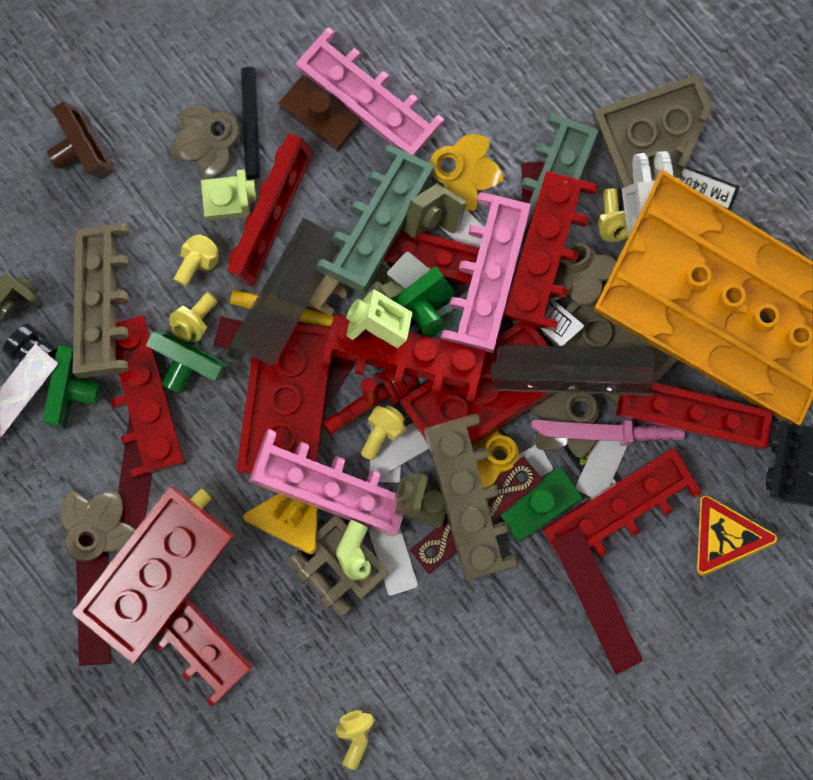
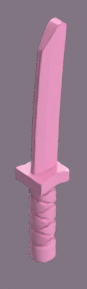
(603, 432)

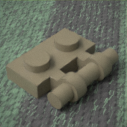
(327, 542)

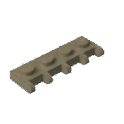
(96, 301)
(466, 498)

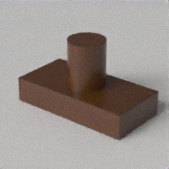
(319, 113)
(78, 144)

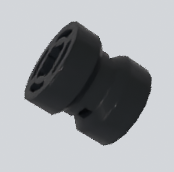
(23, 340)

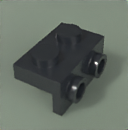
(793, 468)

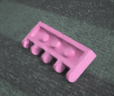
(366, 96)
(490, 273)
(325, 486)

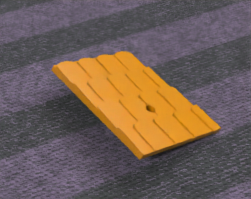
(697, 289)

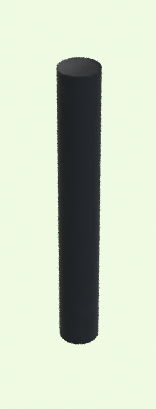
(250, 122)

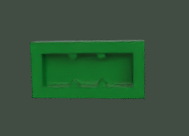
(423, 299)
(185, 361)
(66, 388)
(541, 504)

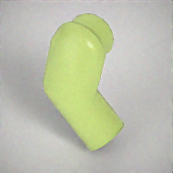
(350, 554)

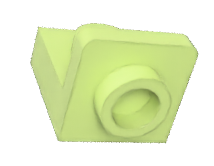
(228, 196)
(380, 317)

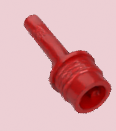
(373, 392)

